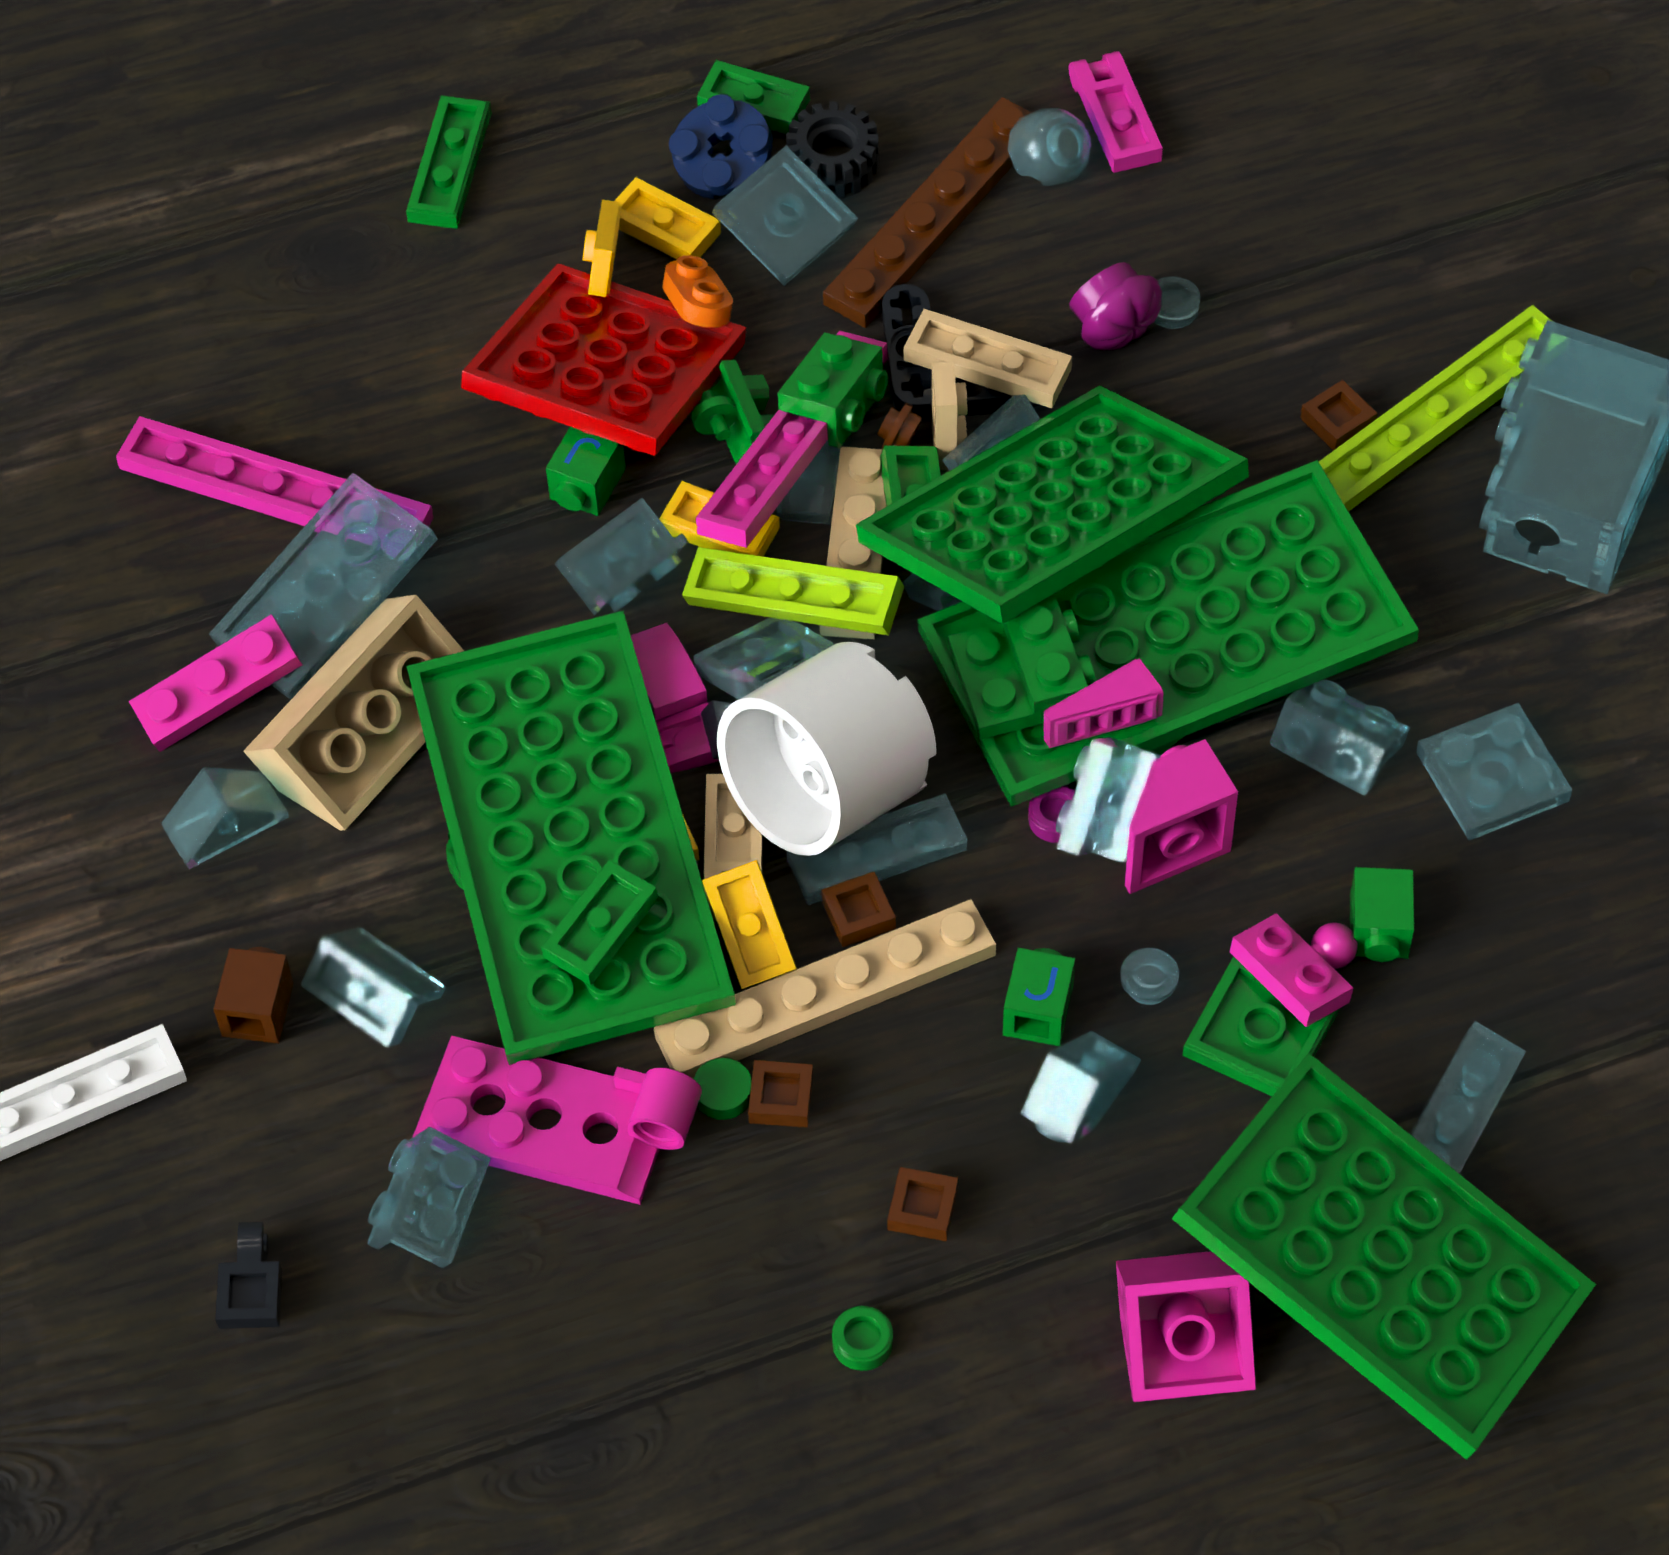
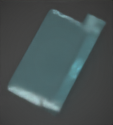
(369, 983)

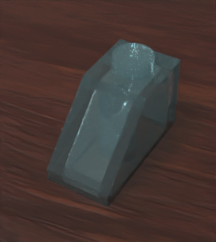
(1078, 1086)

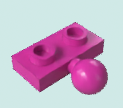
(1293, 970)

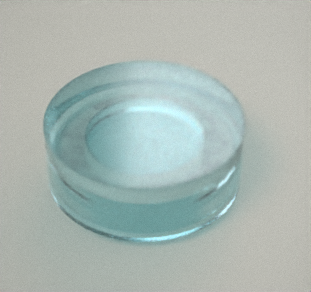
(1179, 302)

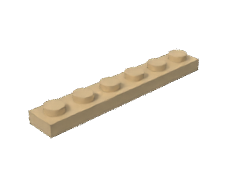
(830, 989)

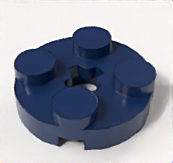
(705, 127)

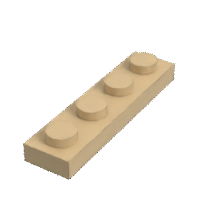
(857, 497)

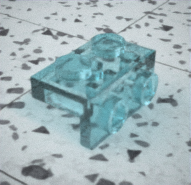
(620, 556)
(1338, 734)
(1105, 798)
(428, 1196)

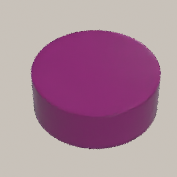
(1045, 811)

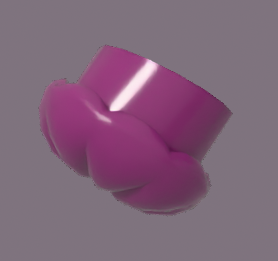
(1116, 306)

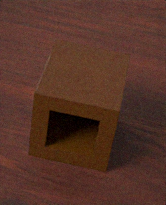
(253, 994)

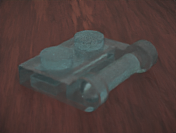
(757, 652)

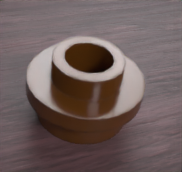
(899, 426)

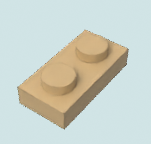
(948, 410)

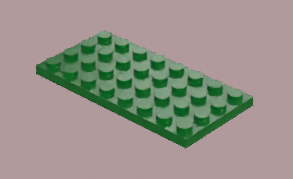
(1220, 612)
(541, 781)

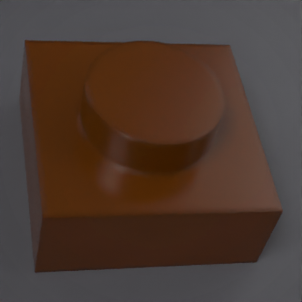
(1337, 414)
(858, 909)
(780, 1093)
(923, 1204)

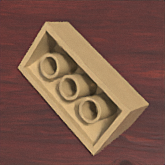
(355, 716)

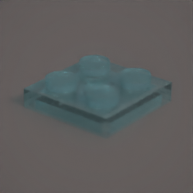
(1493, 771)

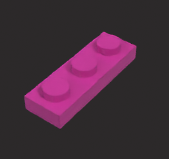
(215, 683)

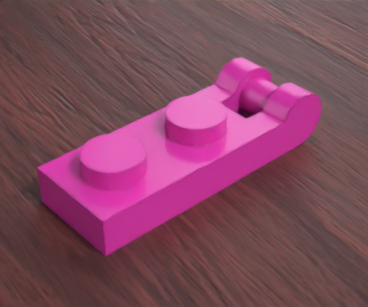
(1116, 112)

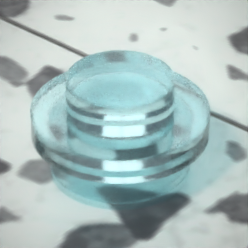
(1149, 975)

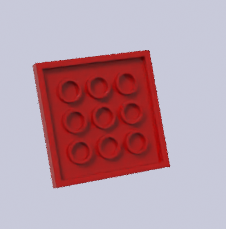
(602, 363)

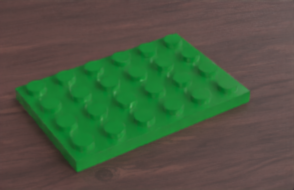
(1051, 503)
(1385, 1254)

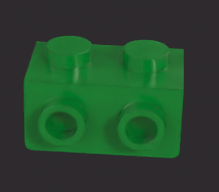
(836, 385)

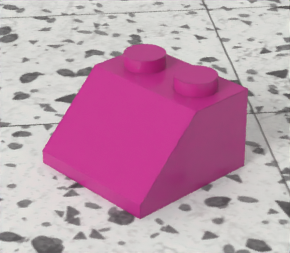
(1181, 816)
(1185, 1326)

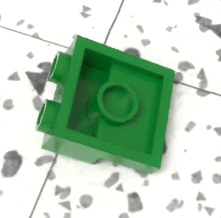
(1020, 667)

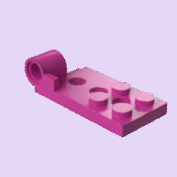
(646, 1109)

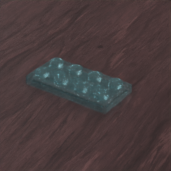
(332, 576)

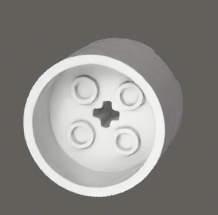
(825, 748)

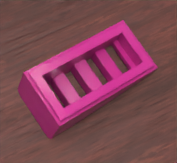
(1109, 704)

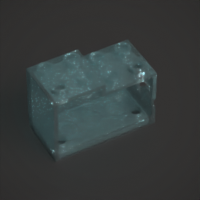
(1577, 453)

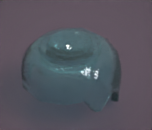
(1050, 146)

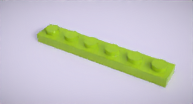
(1431, 412)

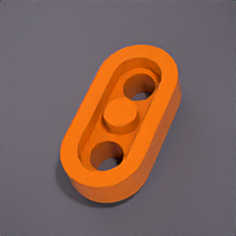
(697, 292)

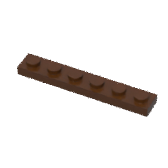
(926, 217)

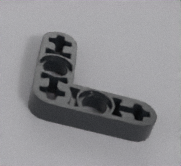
(909, 376)

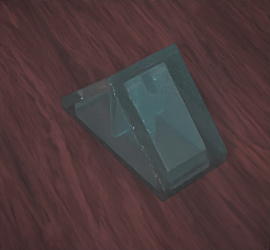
(220, 812)

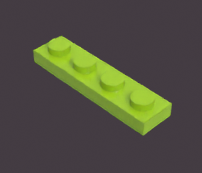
(793, 591)

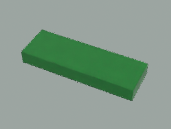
(449, 162)

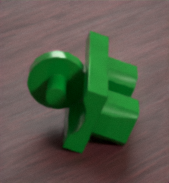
(732, 409)

